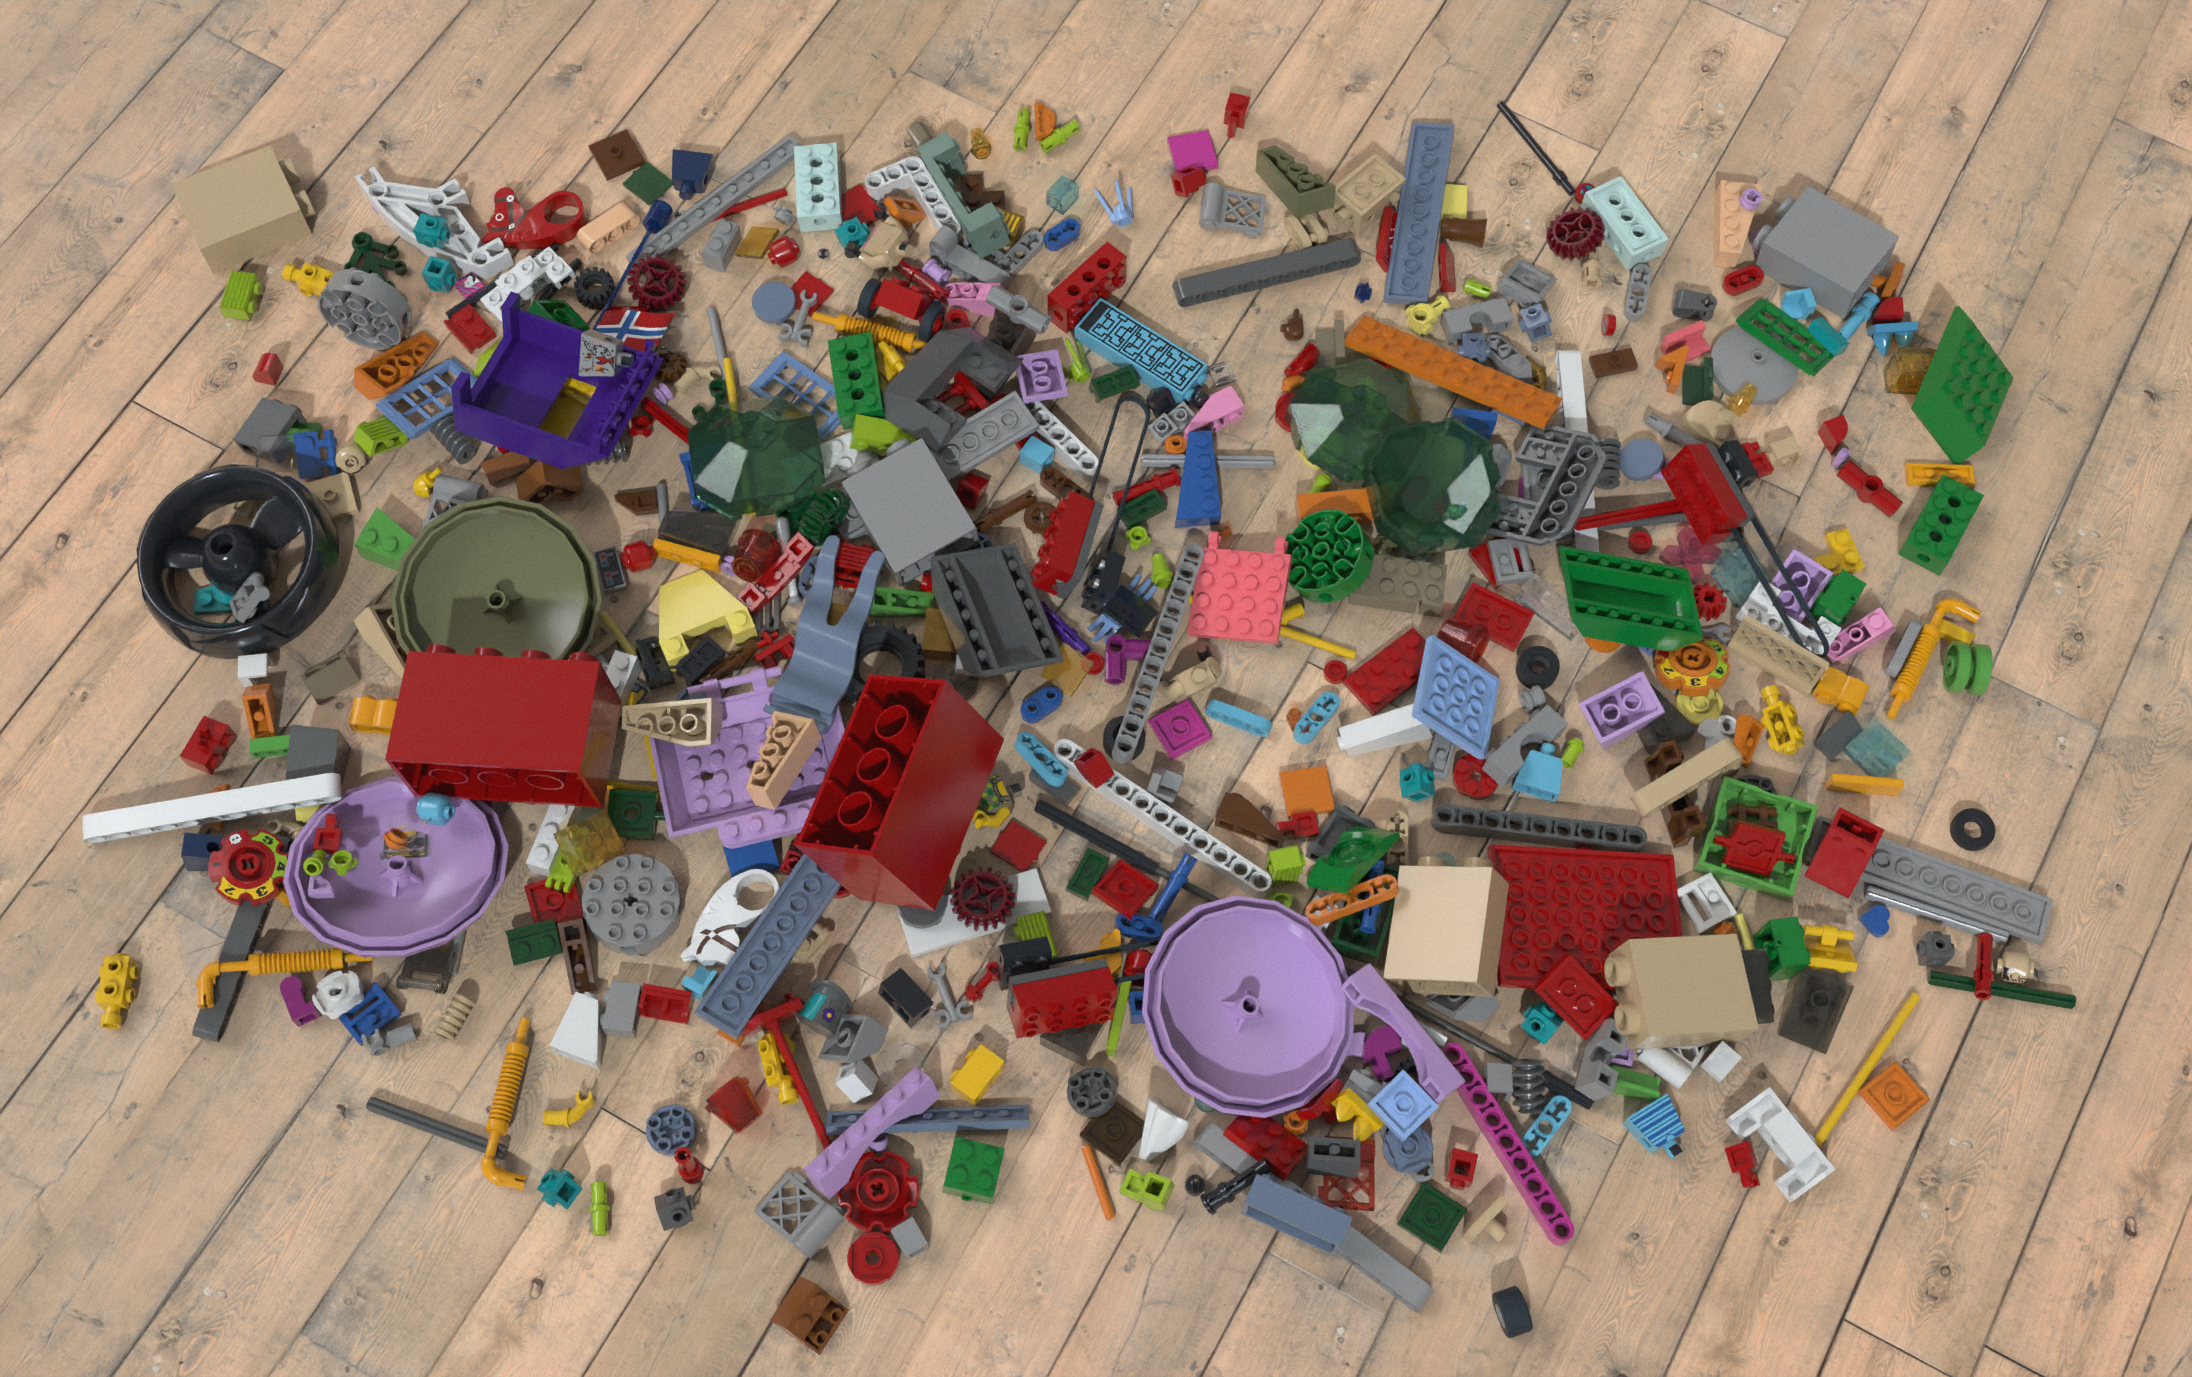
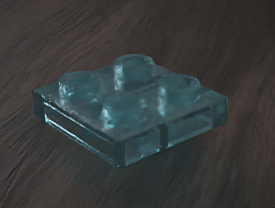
(1737, 576)
(1876, 750)

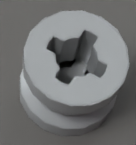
(1532, 698)

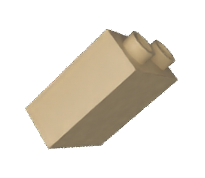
(244, 208)
(1447, 928)
(1681, 991)

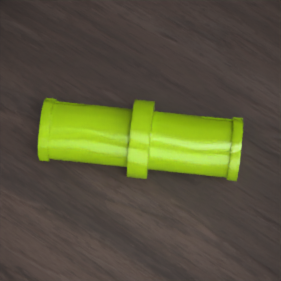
(1021, 129)
(1059, 136)
(599, 1209)

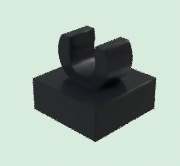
(1161, 402)

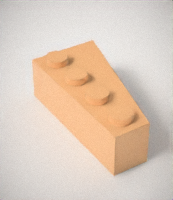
(1731, 222)
(781, 758)

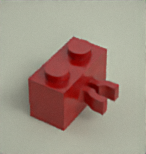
(208, 745)

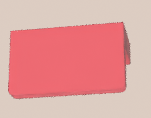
(1689, 336)

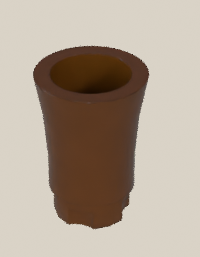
(1465, 230)

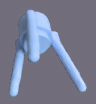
(1122, 214)

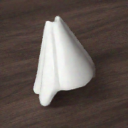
(1160, 1130)

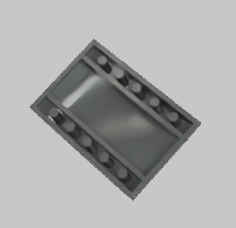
(993, 611)

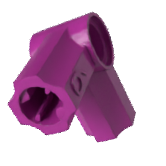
(1115, 661)

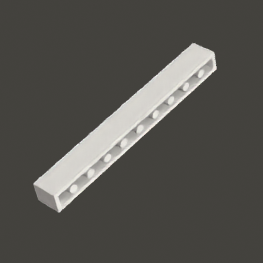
(622, 673)

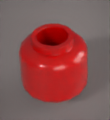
(784, 251)
(638, 556)
(1136, 963)

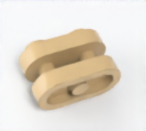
(1305, 231)

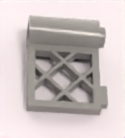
(1214, 211)
(453, 492)
(817, 1225)

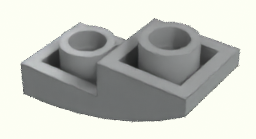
(1172, 423)

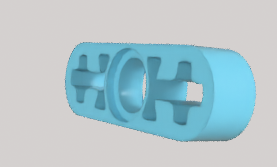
(1316, 709)
(1238, 718)
(1029, 748)
(1540, 1145)

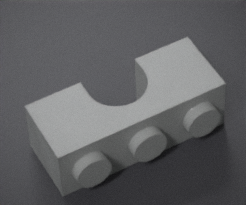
(1492, 314)
(1595, 1076)

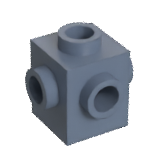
(1534, 318)
(1474, 347)

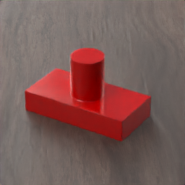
(1322, 1104)

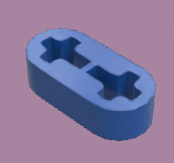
(1061, 234)

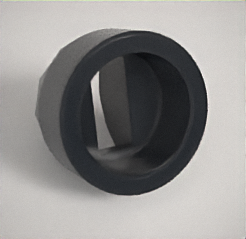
(1199, 398)
(1189, 1185)

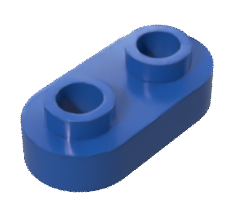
(1043, 704)
(1139, 927)

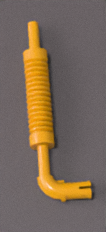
(848, 325)
(1922, 650)
(273, 963)
(502, 1107)

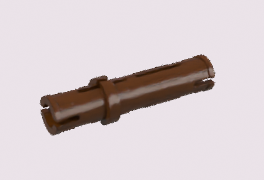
(997, 515)
(734, 660)

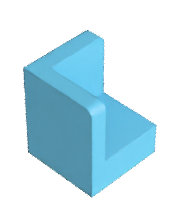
(1798, 303)
(1036, 455)
(700, 982)

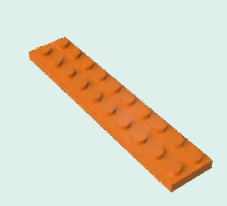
(1454, 372)

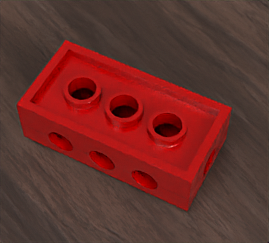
(1086, 285)

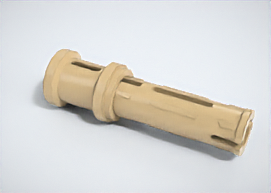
(1591, 270)

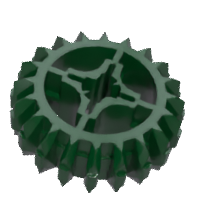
(824, 516)

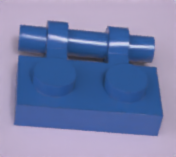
(309, 456)

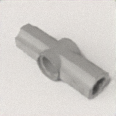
(1028, 315)

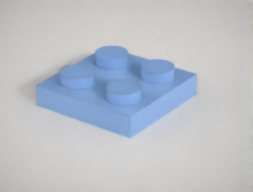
(1402, 1105)

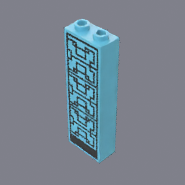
(1152, 356)

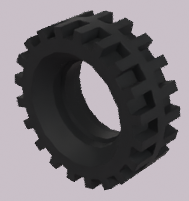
(892, 640)

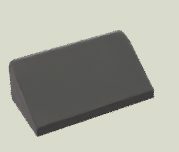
(1838, 736)
(1063, 793)

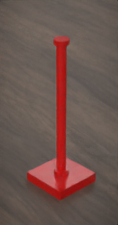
(772, 1020)

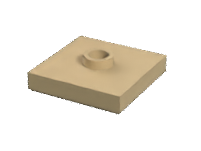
(336, 494)

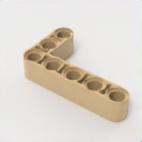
(1718, 760)

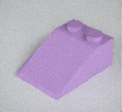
(1041, 376)
(1809, 579)
(1621, 709)

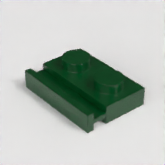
(534, 942)

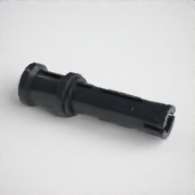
(1227, 1190)

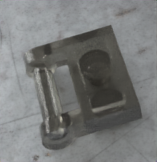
(429, 962)

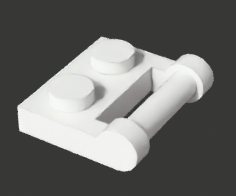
(1710, 898)

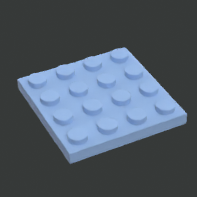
(1456, 697)

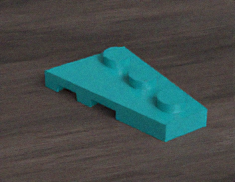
(211, 601)

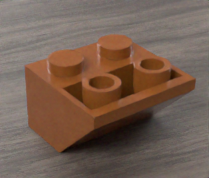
(809, 1315)

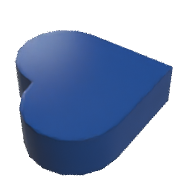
(1876, 920)

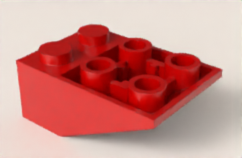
(1843, 852)

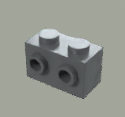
(1333, 1157)

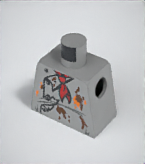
(602, 355)

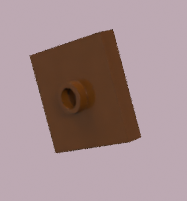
(616, 155)

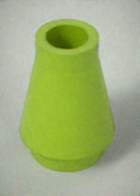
(1161, 572)

